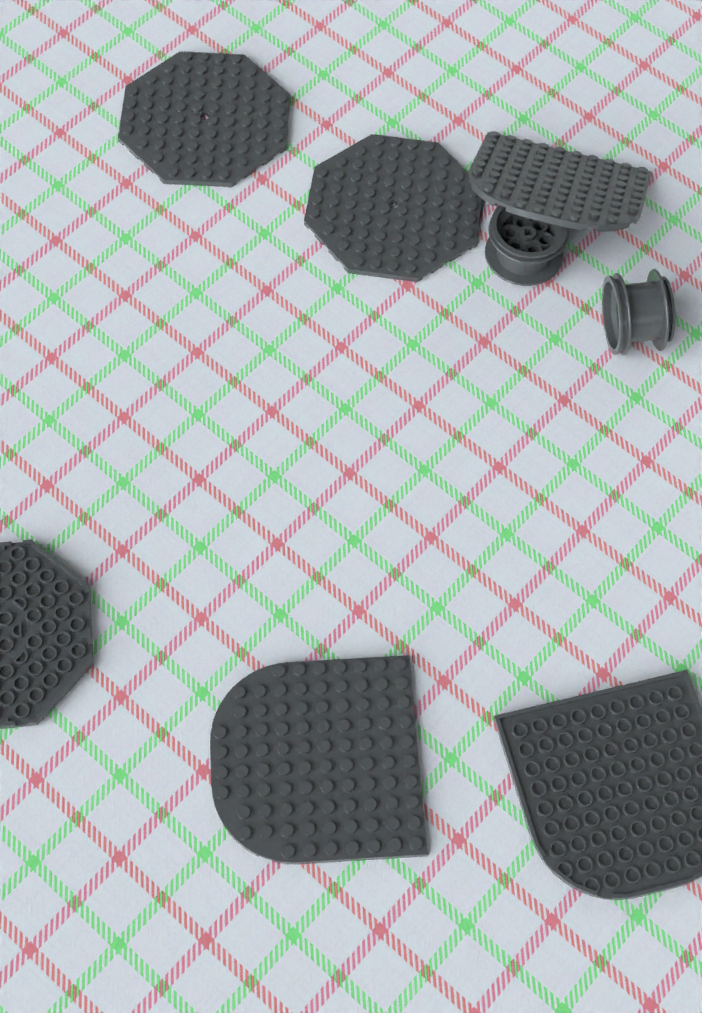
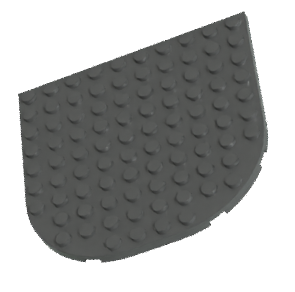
(558, 184)
(320, 762)
(613, 785)

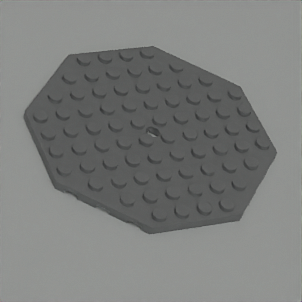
(166, 127)
(354, 217)
(42, 632)

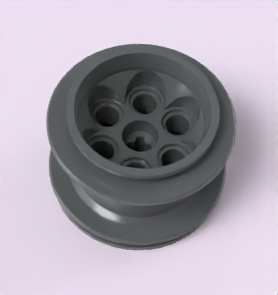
(524, 248)
(638, 312)

